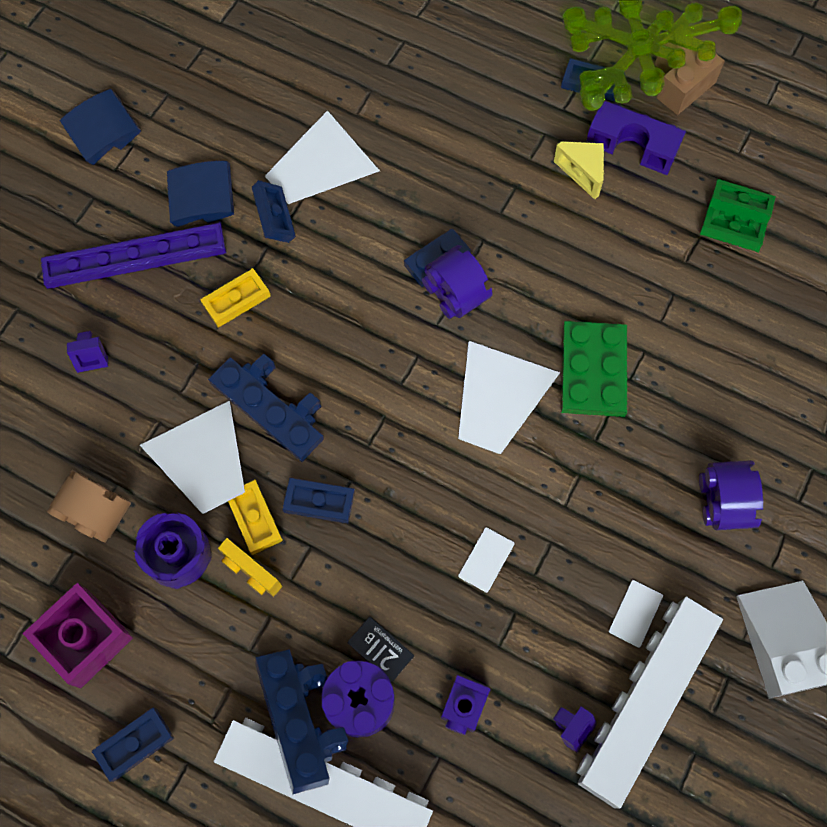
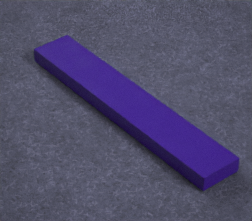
(133, 255)

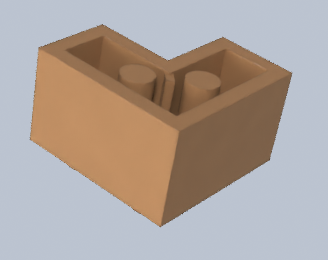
(689, 81)

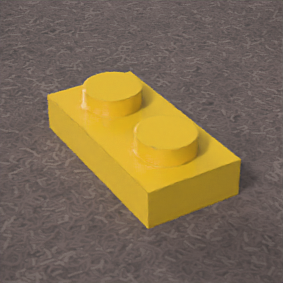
(235, 297)
(255, 519)
(238, 560)

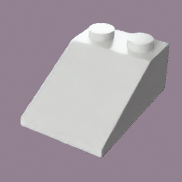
(786, 637)

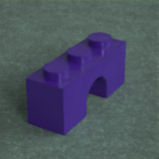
(617, 124)

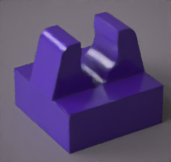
(87, 353)
(576, 727)

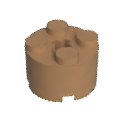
(88, 506)

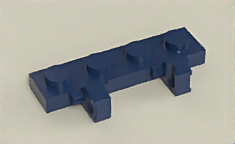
(286, 424)
(300, 745)

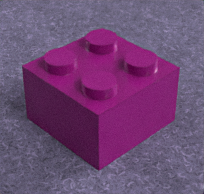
(77, 636)

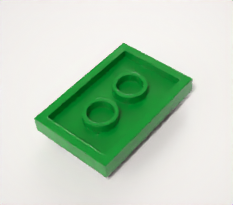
(594, 369)

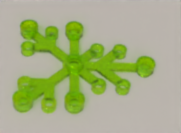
(642, 44)

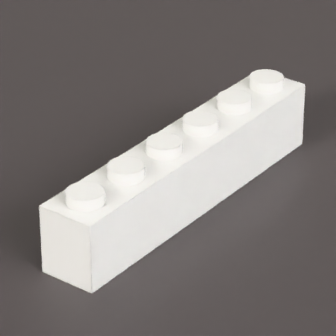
(649, 702)
(344, 798)

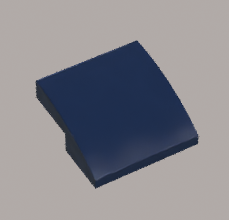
(100, 125)
(200, 192)

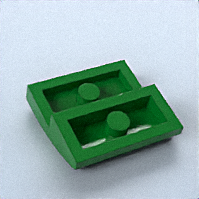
(738, 215)

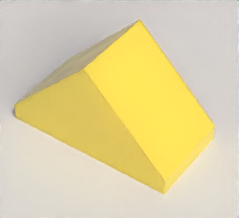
(583, 164)

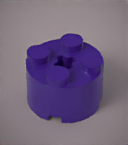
(456, 282)
(731, 495)
(156, 539)
(352, 679)

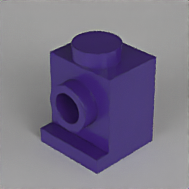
(464, 690)

